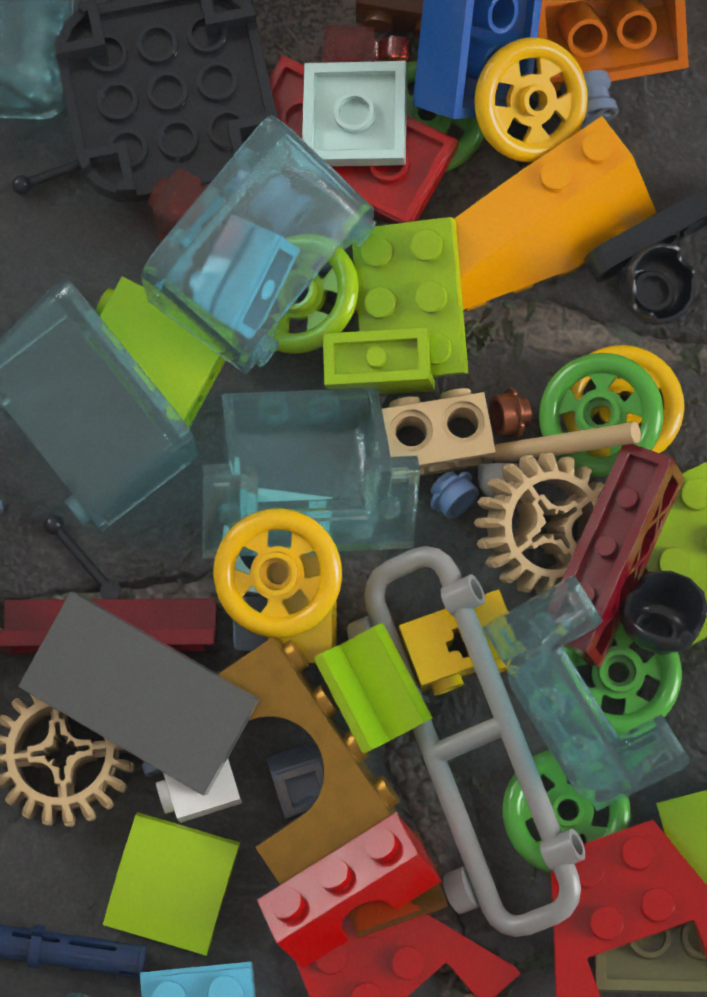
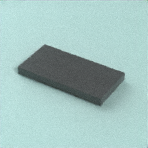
(139, 693)

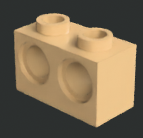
(441, 449)

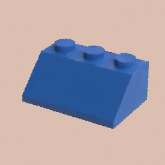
(458, 42)

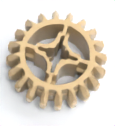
(519, 492)
(65, 780)

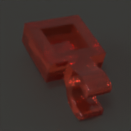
(359, 45)

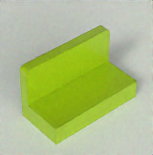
(380, 359)
(372, 688)

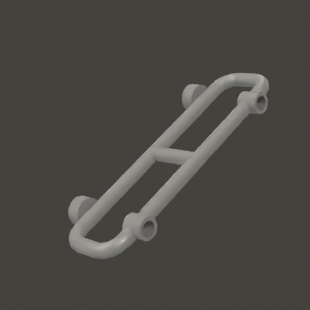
(472, 883)

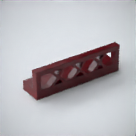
(621, 539)
(179, 623)

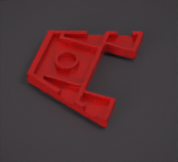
(629, 891)
(401, 959)

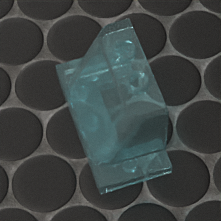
(311, 456)
(563, 708)

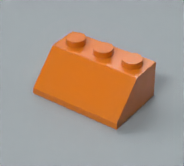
(618, 35)

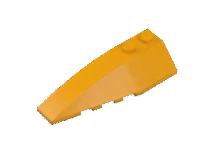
(550, 215)

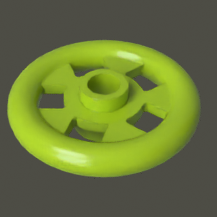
(340, 280)

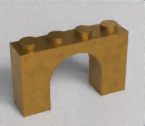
(350, 794)

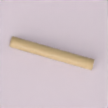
(569, 442)

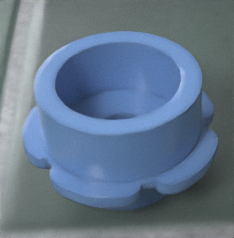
(453, 494)

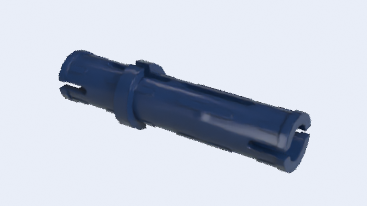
(71, 951)

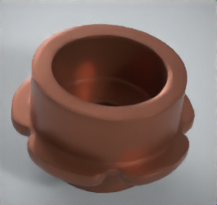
(509, 413)

